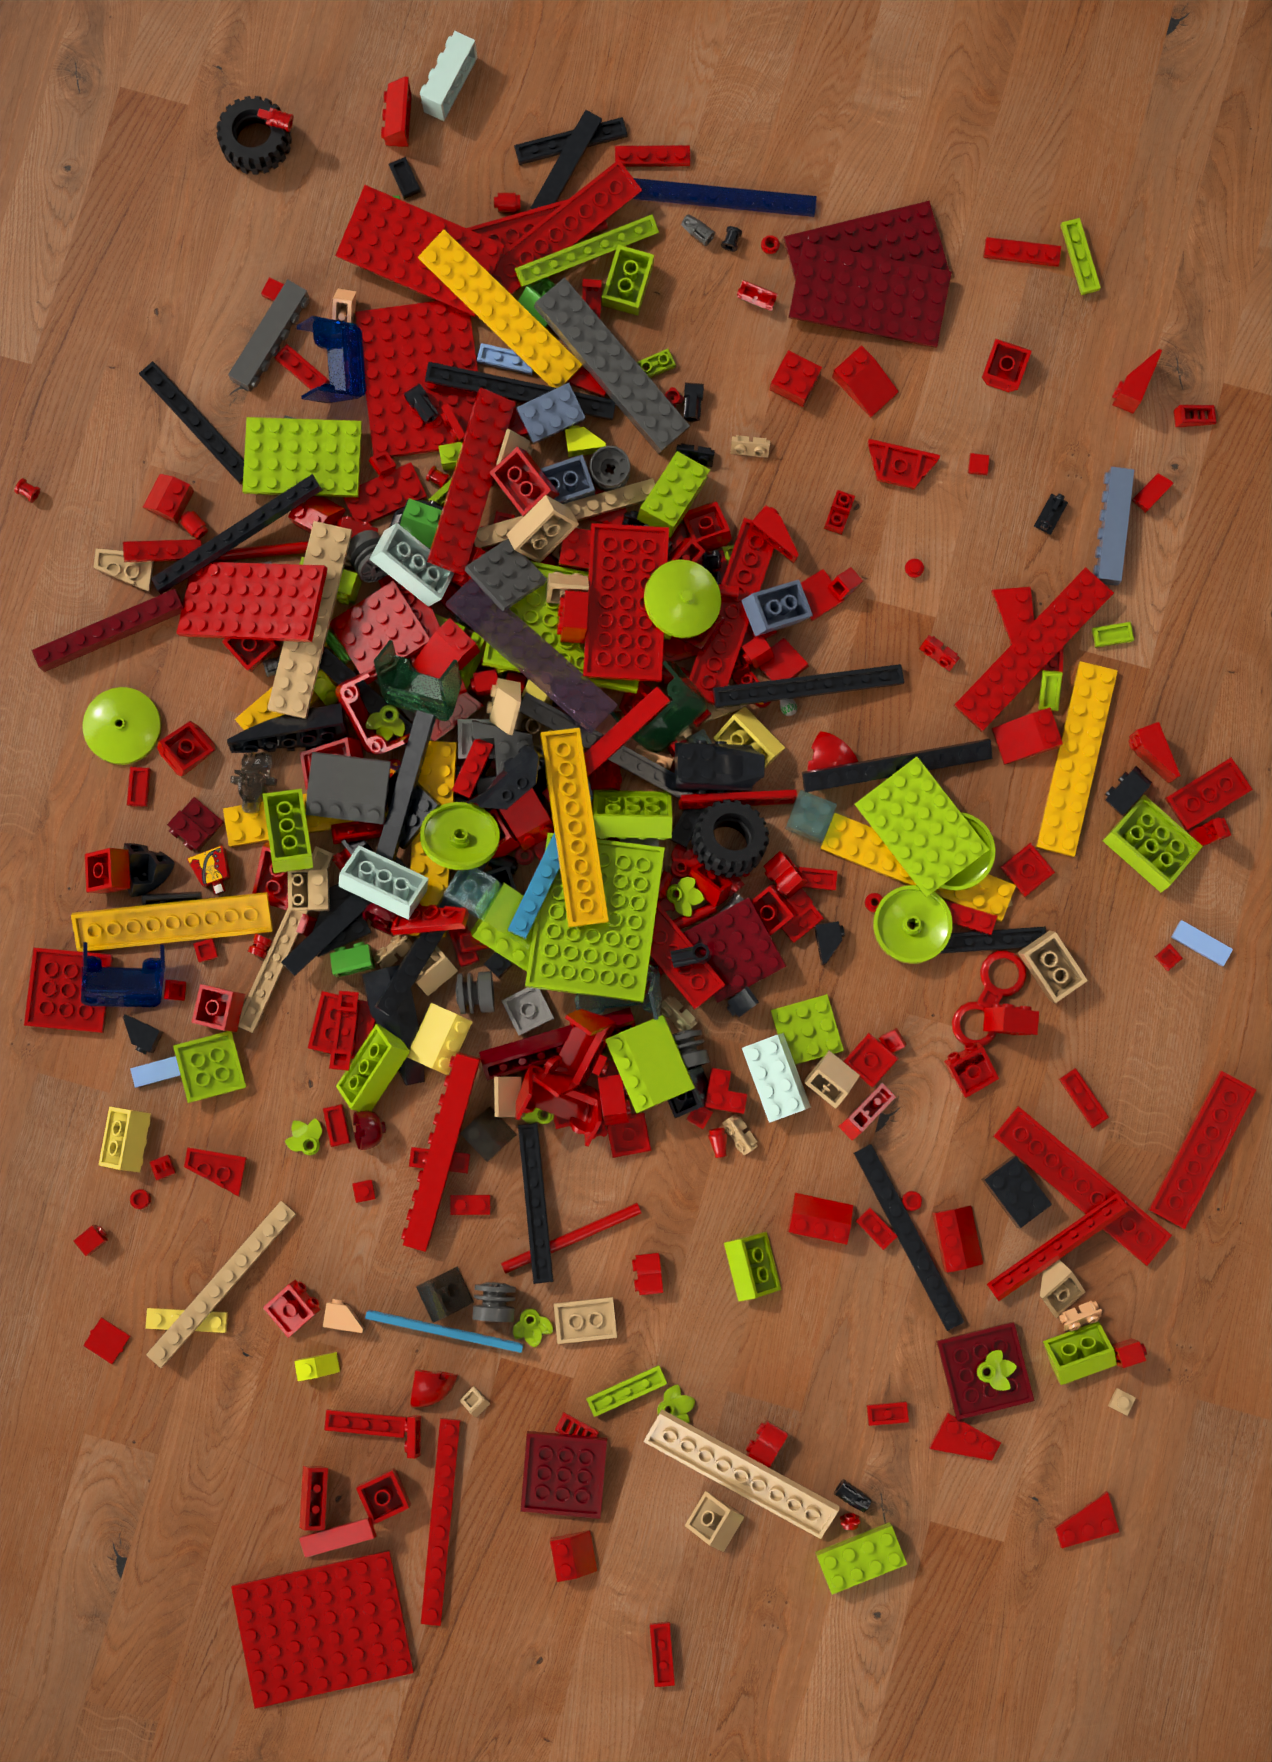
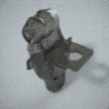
(253, 780)

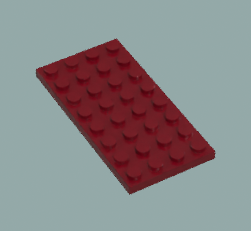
(897, 234)
(869, 294)

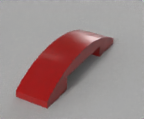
(344, 1030)

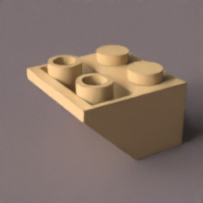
(308, 890)
(832, 1079)

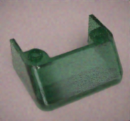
(416, 690)
(676, 717)

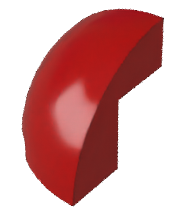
(830, 752)
(431, 1387)

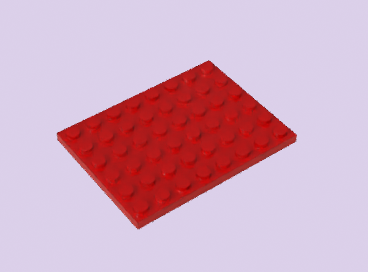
(396, 358)
(322, 1629)

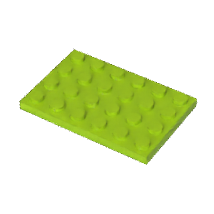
(289, 450)
(921, 826)

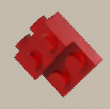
(971, 1068)
(292, 1308)

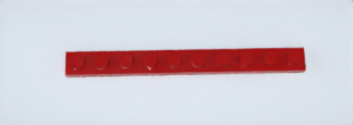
(440, 1522)

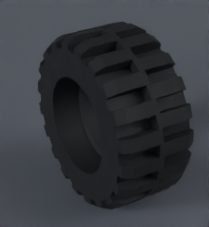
(251, 158)
(737, 817)

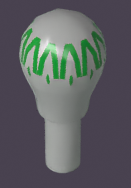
(788, 707)

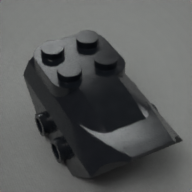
(717, 767)
(515, 780)

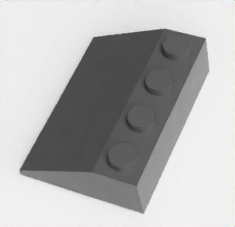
(348, 788)

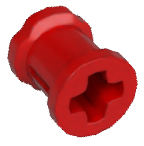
(437, 477)
(32, 493)

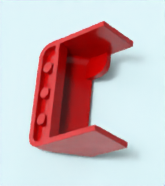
(353, 706)
(578, 1053)
(579, 1106)

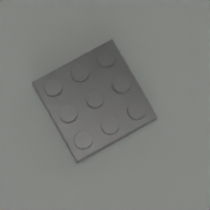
(505, 575)

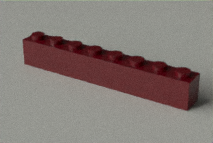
(108, 630)
(539, 1048)

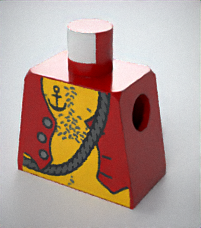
(211, 868)

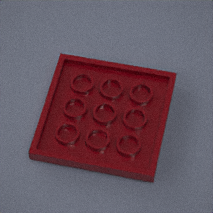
(738, 947)
(960, 1361)
(563, 1474)

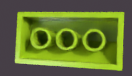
(372, 1069)

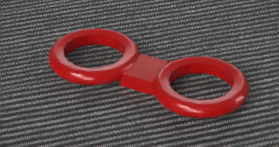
(989, 995)

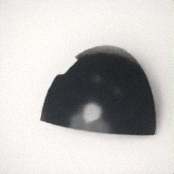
(147, 869)

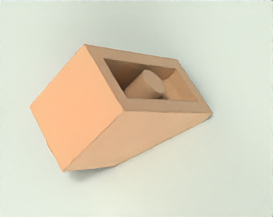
(344, 305)
(341, 1317)

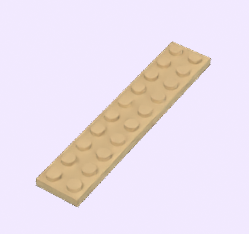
(301, 660)
(741, 1474)

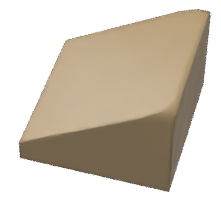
(474, 1402)

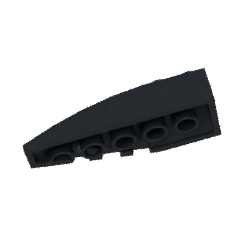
(321, 727)
(402, 1024)

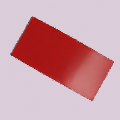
(839, 512)
(741, 672)

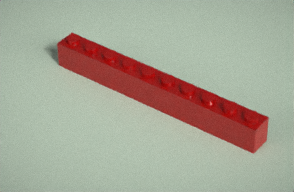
(441, 1151)

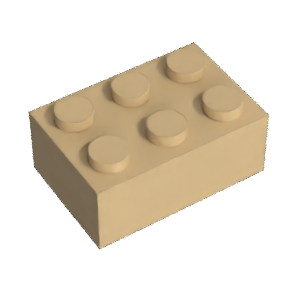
(542, 529)
(1052, 966)

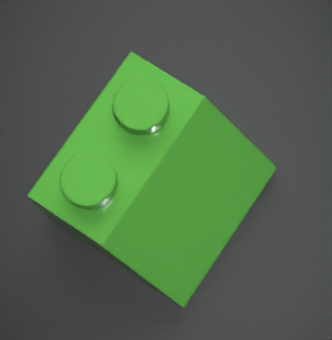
(534, 292)
(421, 521)
(352, 960)

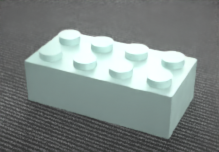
(449, 75)
(406, 562)
(383, 882)
(776, 1077)

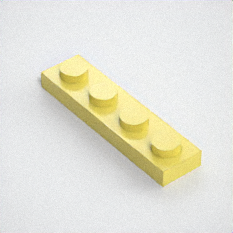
(164, 1318)

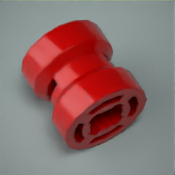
(260, 946)

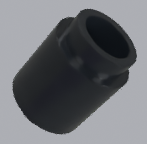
(503, 861)

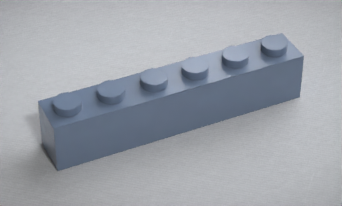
(1114, 525)

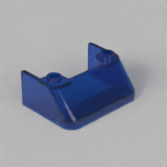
(344, 356)
(122, 985)

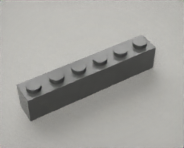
(269, 335)

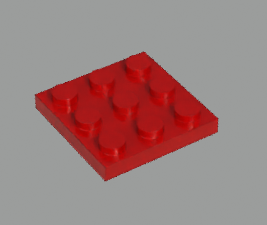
(325, 1022)

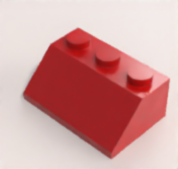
(397, 113)
(820, 1218)
(957, 1239)

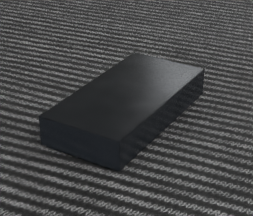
(404, 177)

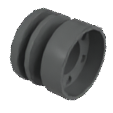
(615, 459)
(359, 555)
(475, 992)
(688, 1048)
(494, 1302)

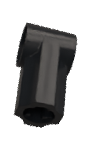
(693, 396)
(419, 400)
(687, 956)

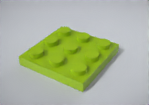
(808, 1028)
(209, 1066)

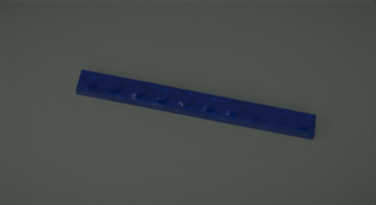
(726, 197)

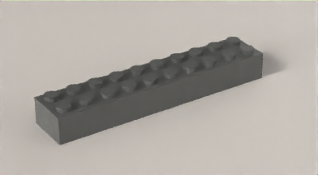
(611, 365)

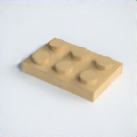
(585, 1320)

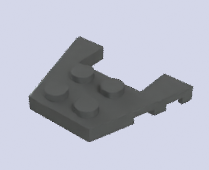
(504, 747)

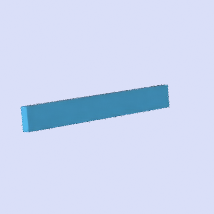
(444, 1331)

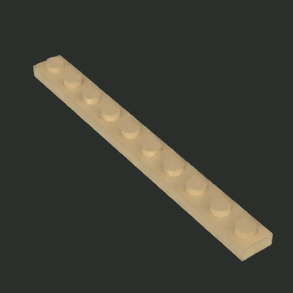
(581, 508)
(279, 949)
(221, 1284)

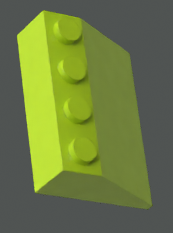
(632, 814)
(1152, 843)
(494, 925)
(650, 1064)

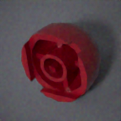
(381, 918)
(368, 1129)

